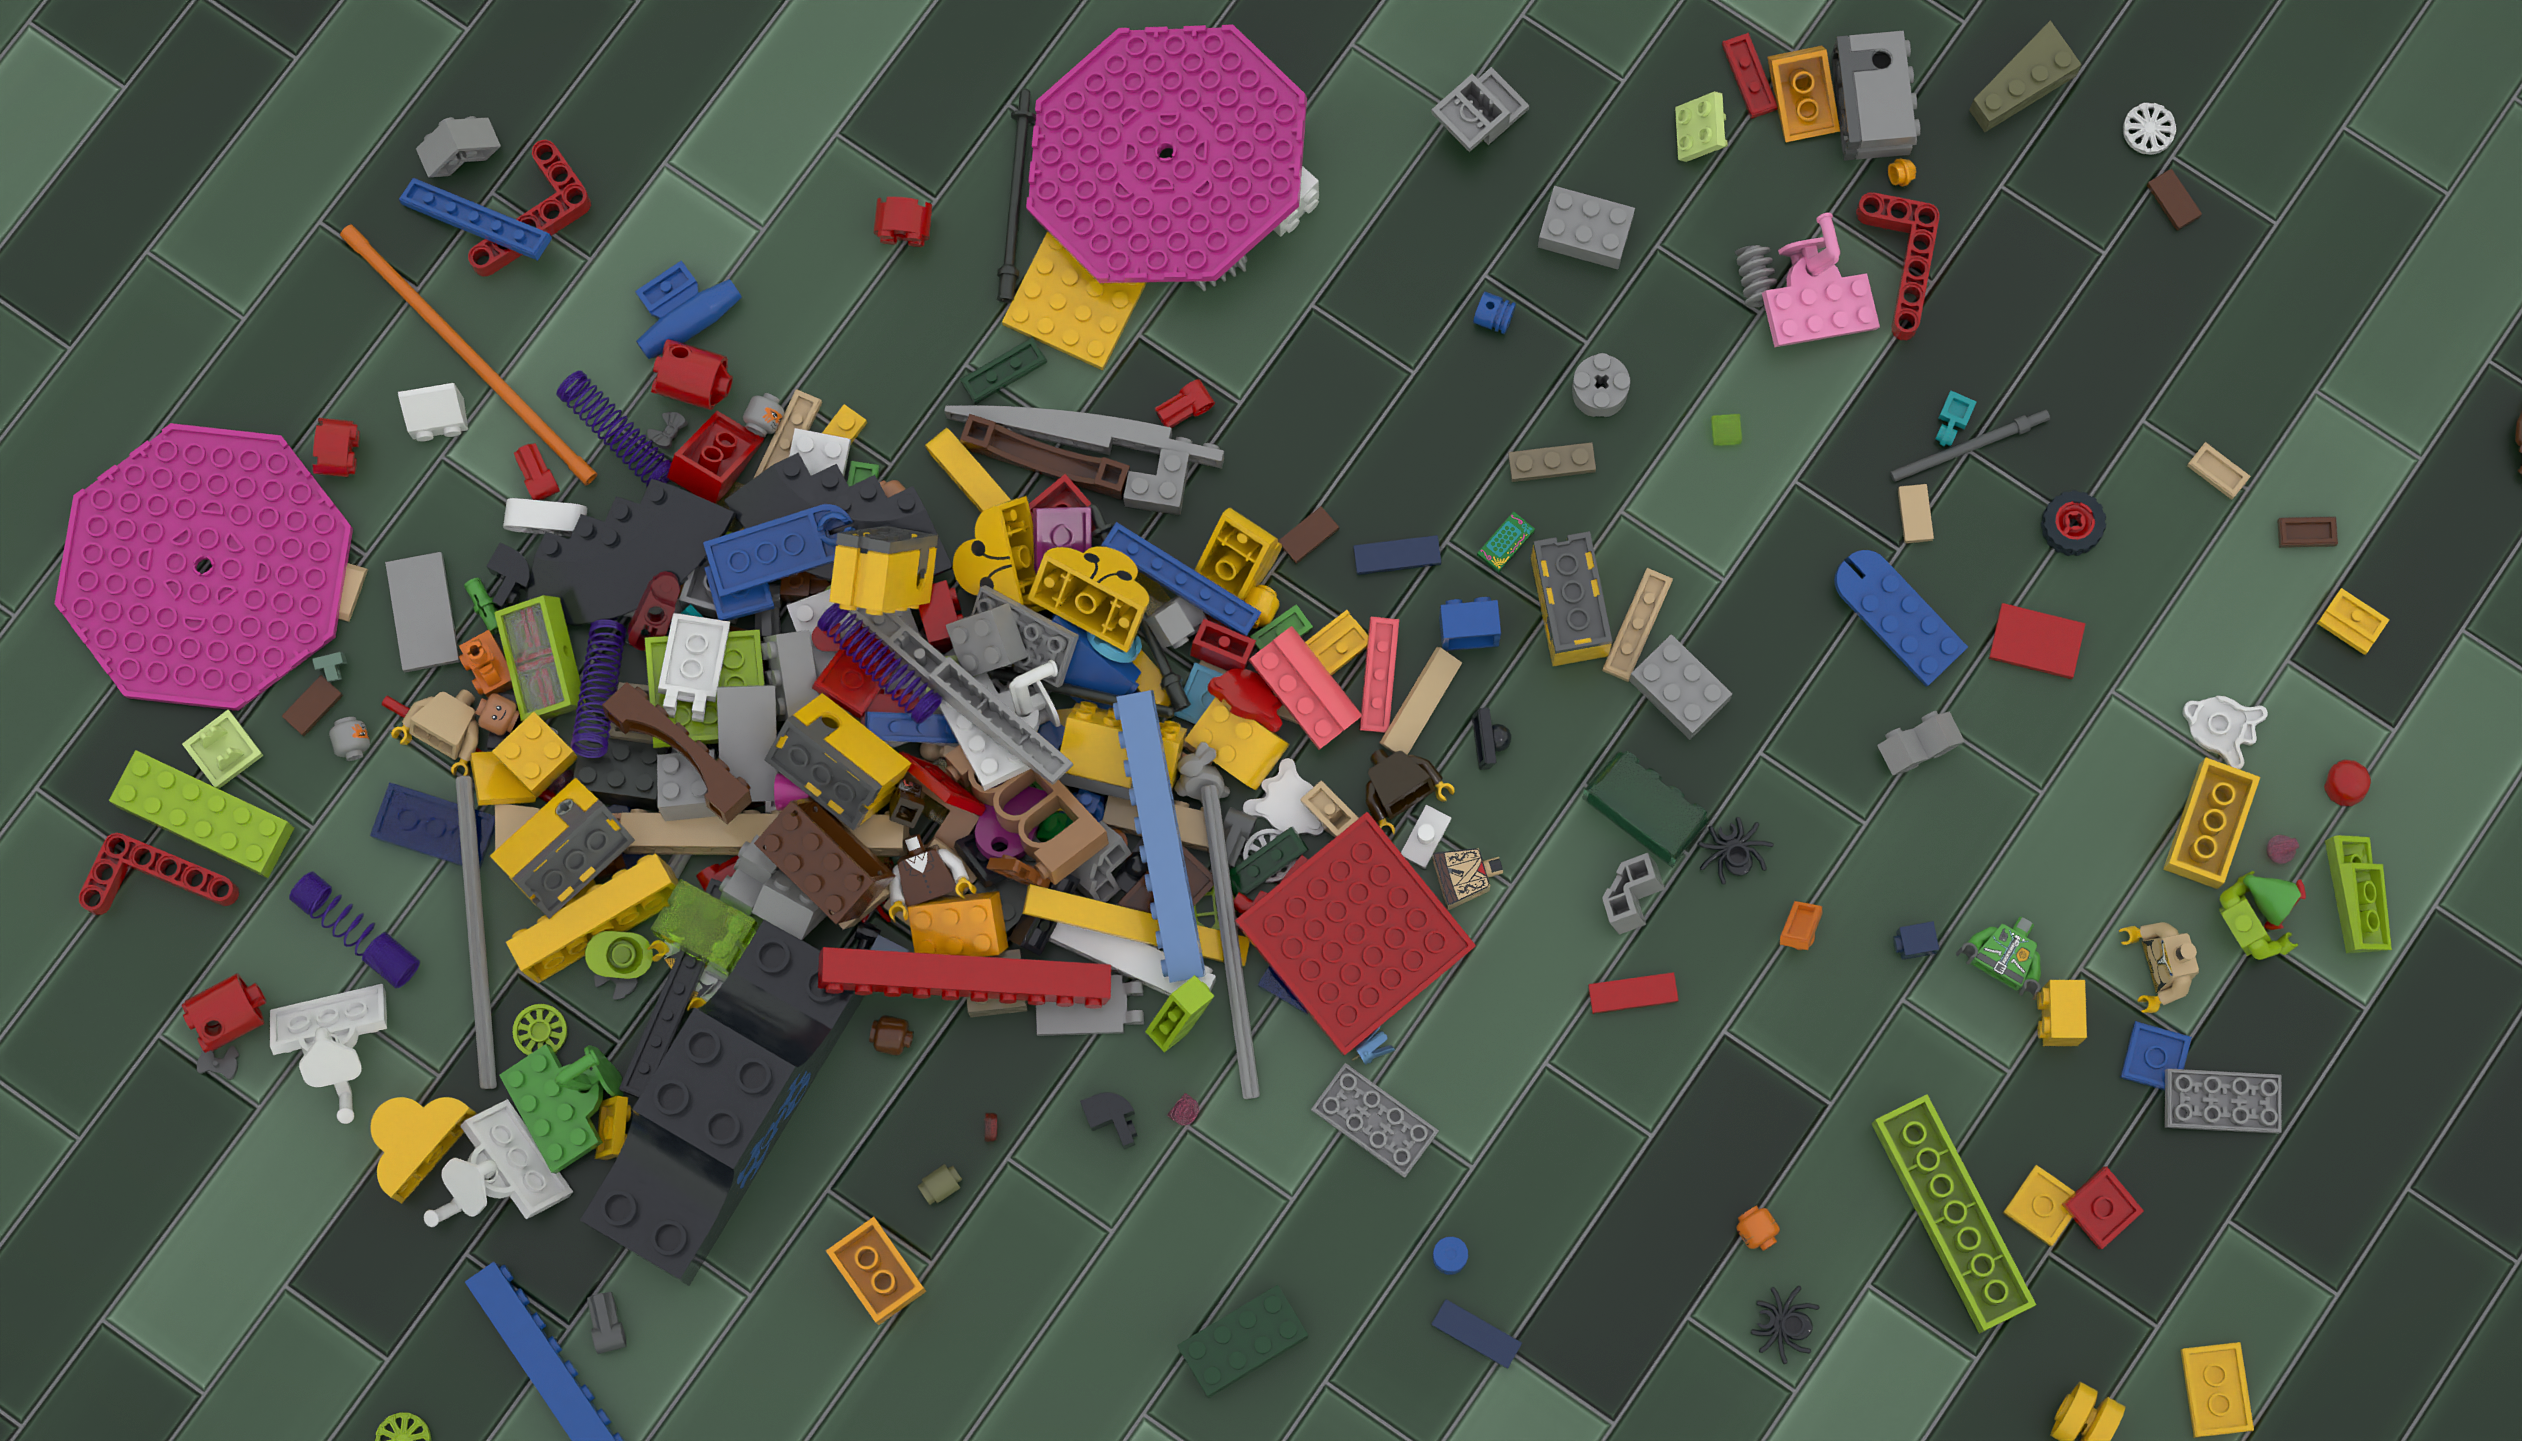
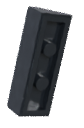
(1035, 932)

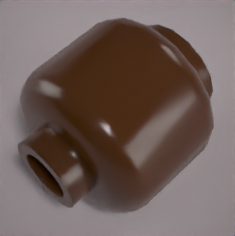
(891, 1035)

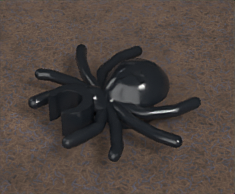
(1734, 850)
(1785, 1323)

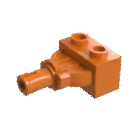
(488, 664)

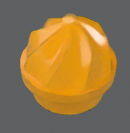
(1901, 172)

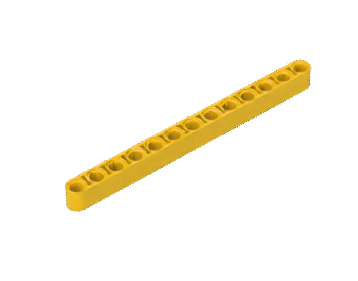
(986, 493)

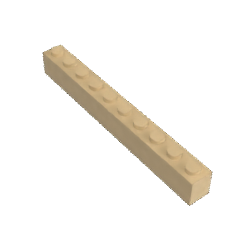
(715, 837)

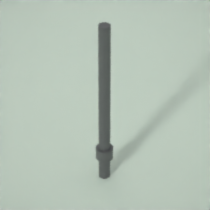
(2020, 425)

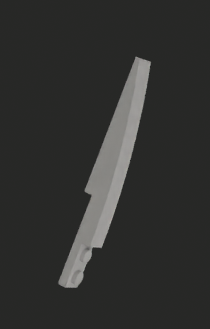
(1089, 431)
(967, 695)

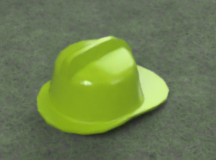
(618, 954)

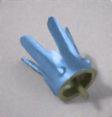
(1367, 1047)

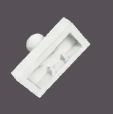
(1425, 836)

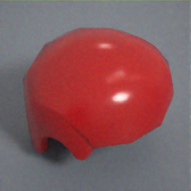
(2347, 782)

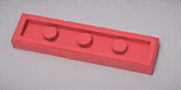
(1379, 674)

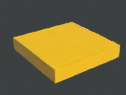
(495, 782)
(2039, 1206)

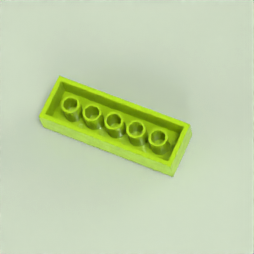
(201, 814)

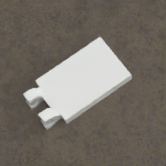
(693, 662)

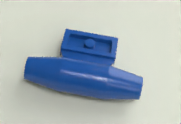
(681, 307)

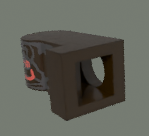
(908, 801)

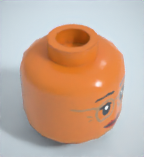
(1758, 1228)

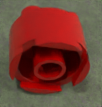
(902, 220)
(334, 447)

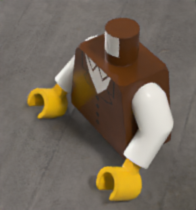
(925, 875)

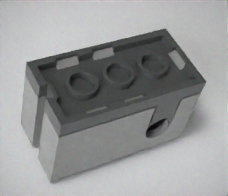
(1874, 95)

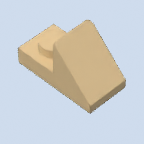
(1328, 809)

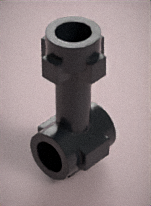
(866, 935)

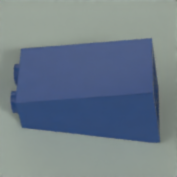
(1096, 671)

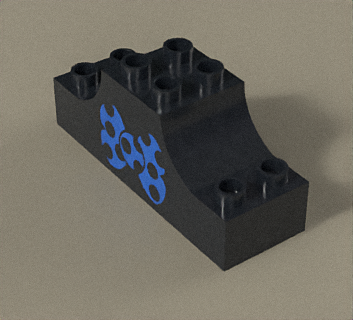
(720, 1104)

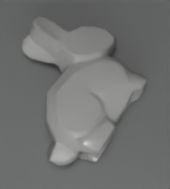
(1196, 773)

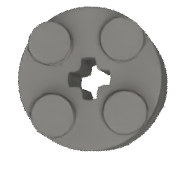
(1600, 401)

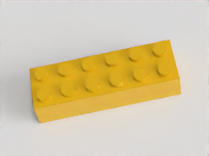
(614, 906)

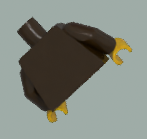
(1400, 783)

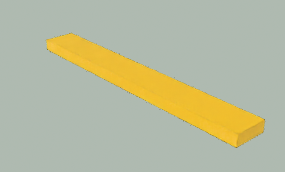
(1114, 920)

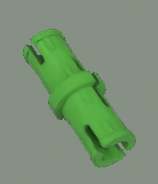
(483, 603)

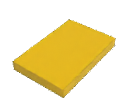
(2217, 1389)

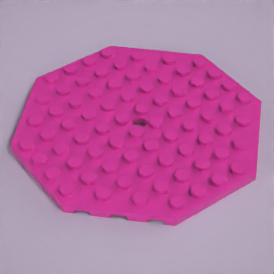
(1182, 217)
(217, 634)

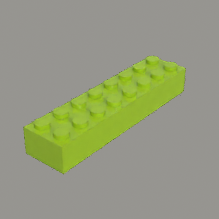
(1953, 1213)

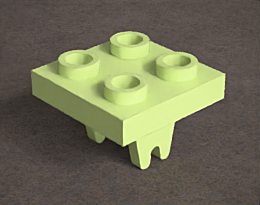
(1700, 126)
(222, 749)

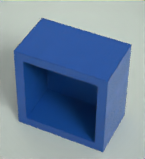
(1469, 624)

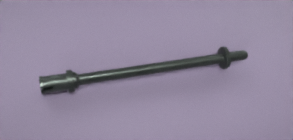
(1008, 272)
(1170, 681)
(1074, 691)

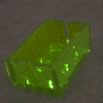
(704, 927)

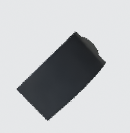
(515, 572)
(1108, 1109)

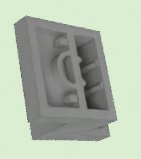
(1480, 109)

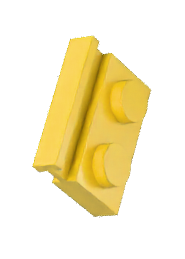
(2353, 621)
(1338, 642)

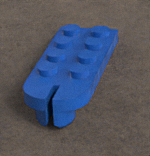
(775, 548)
(1898, 615)

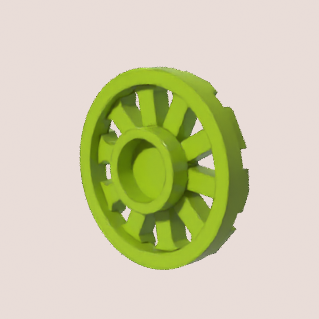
(539, 1029)
(403, 1434)

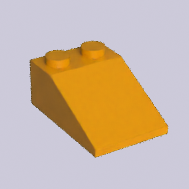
(1804, 93)

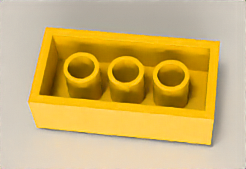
(2211, 823)

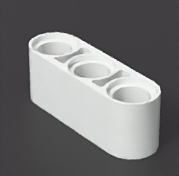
(542, 516)

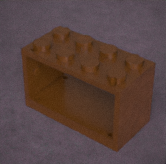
(824, 860)

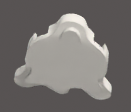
(2223, 725)
(1283, 803)

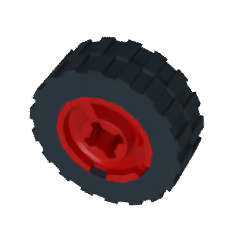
(2080, 537)

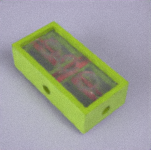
(539, 657)

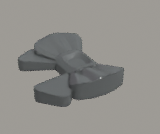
(664, 439)
(623, 986)
(227, 1066)

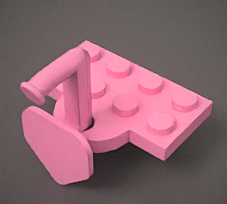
(1816, 297)

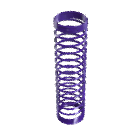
(568, 396)
(927, 704)
(591, 735)

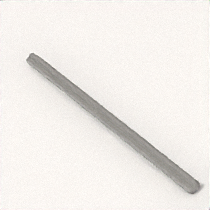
(476, 932)
(1230, 942)

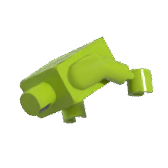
(2247, 926)

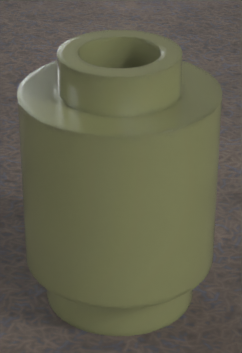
(940, 1184)

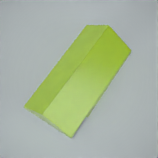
(2359, 894)

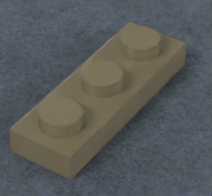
(1552, 462)

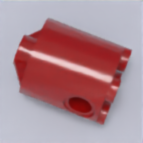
(691, 375)
(224, 1012)

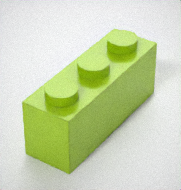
(1179, 1013)

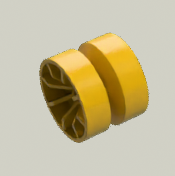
(2079, 1414)

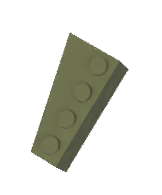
(2029, 76)

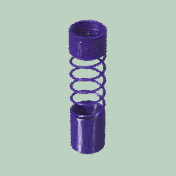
(382, 954)

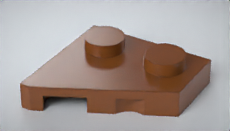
(1017, 870)

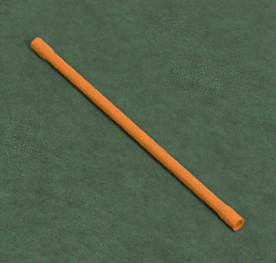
(573, 461)

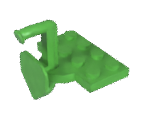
(561, 1100)

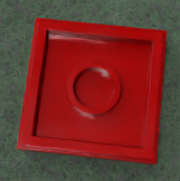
(2102, 1207)

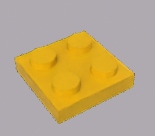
(611, 1126)

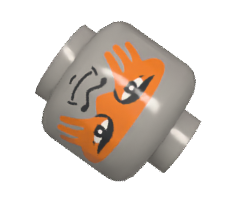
(763, 414)
(349, 738)

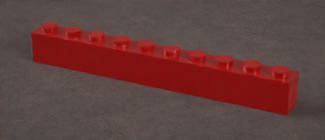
(964, 977)

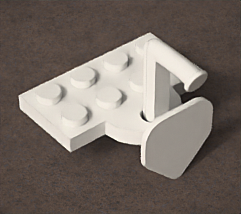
(987, 758)
(326, 1034)
(509, 1159)

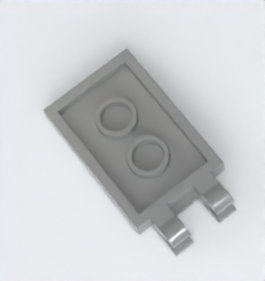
(1083, 1021)

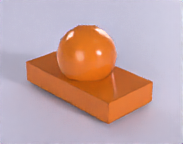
(1801, 926)

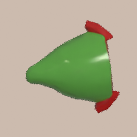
(2274, 898)

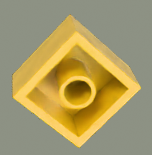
(535, 754)
(2062, 1013)

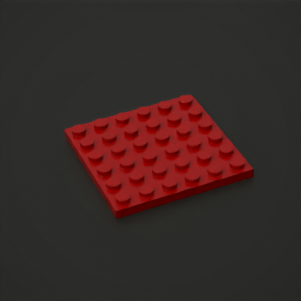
(1355, 933)

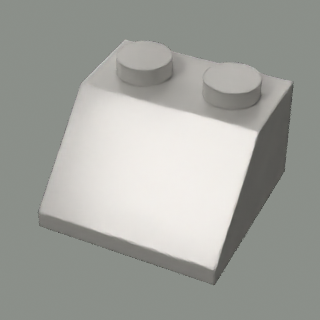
(433, 411)

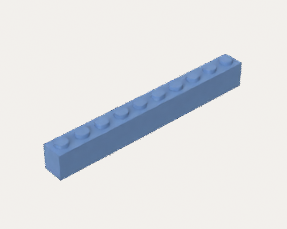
(1160, 836)

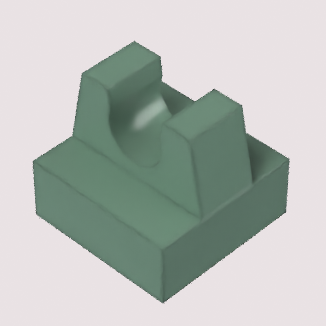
(330, 665)

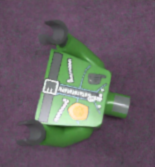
(2007, 955)

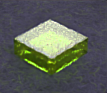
(1726, 429)

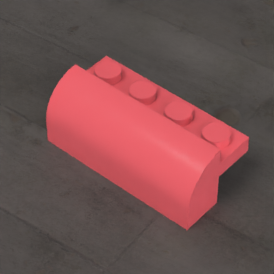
(1305, 687)

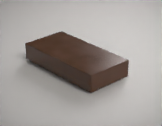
(2174, 199)
(2307, 532)
(1308, 535)
(312, 705)

